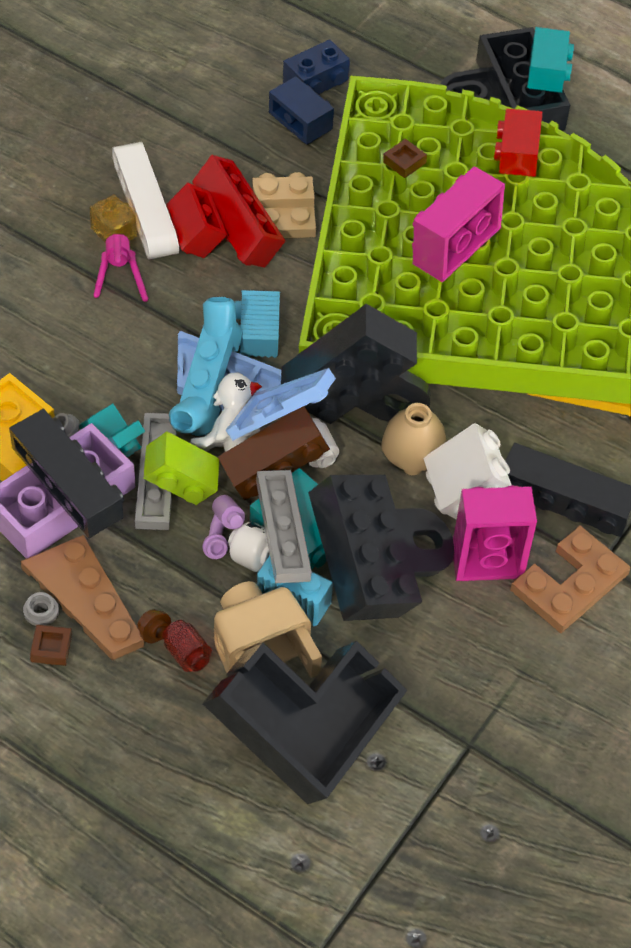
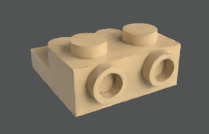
(288, 203)

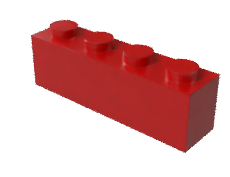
(241, 212)

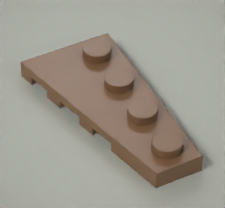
(86, 594)

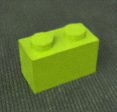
(181, 468)

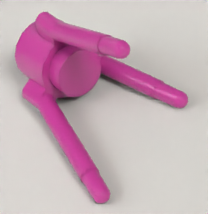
(118, 254)

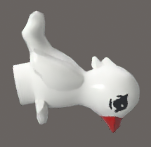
(233, 394)

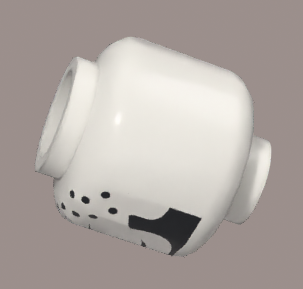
(249, 546)

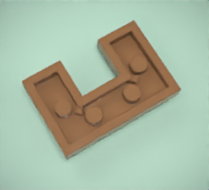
(595, 576)

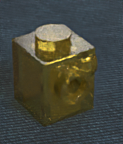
(112, 217)

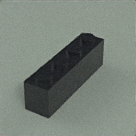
(67, 472)
(571, 490)

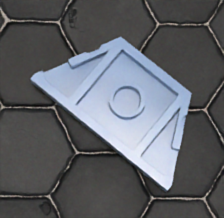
(254, 370)

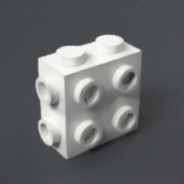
(465, 463)

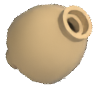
(412, 437)

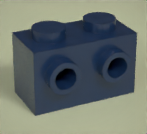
(318, 67)
(301, 110)

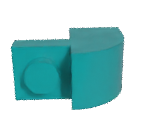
(114, 428)

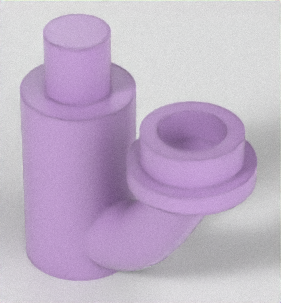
(226, 514)

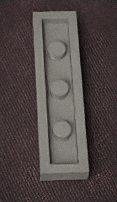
(153, 503)
(283, 527)

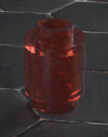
(186, 646)

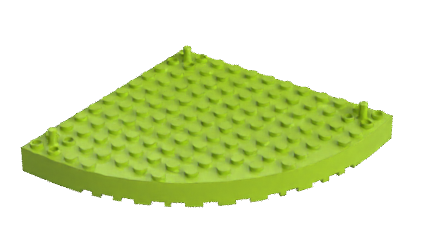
(534, 304)

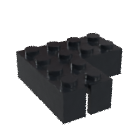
(301, 729)

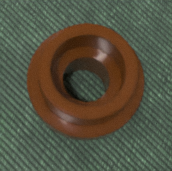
(152, 625)

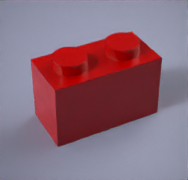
(519, 142)
(196, 220)

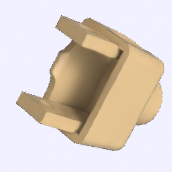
(267, 618)

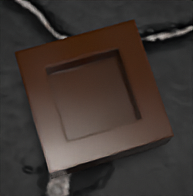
(405, 158)
(51, 645)

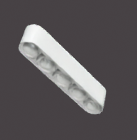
(146, 200)

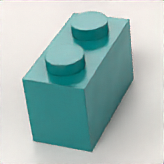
(549, 59)

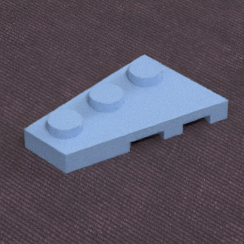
(279, 401)

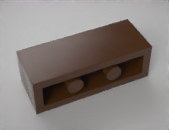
(278, 447)

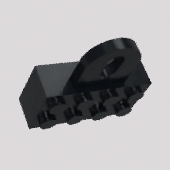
(504, 75)
(369, 361)
(373, 546)

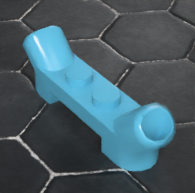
(217, 340)

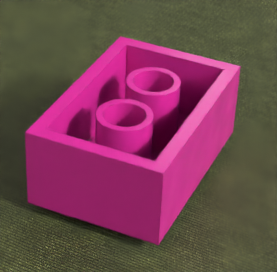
(457, 223)
(493, 533)

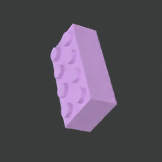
(34, 517)

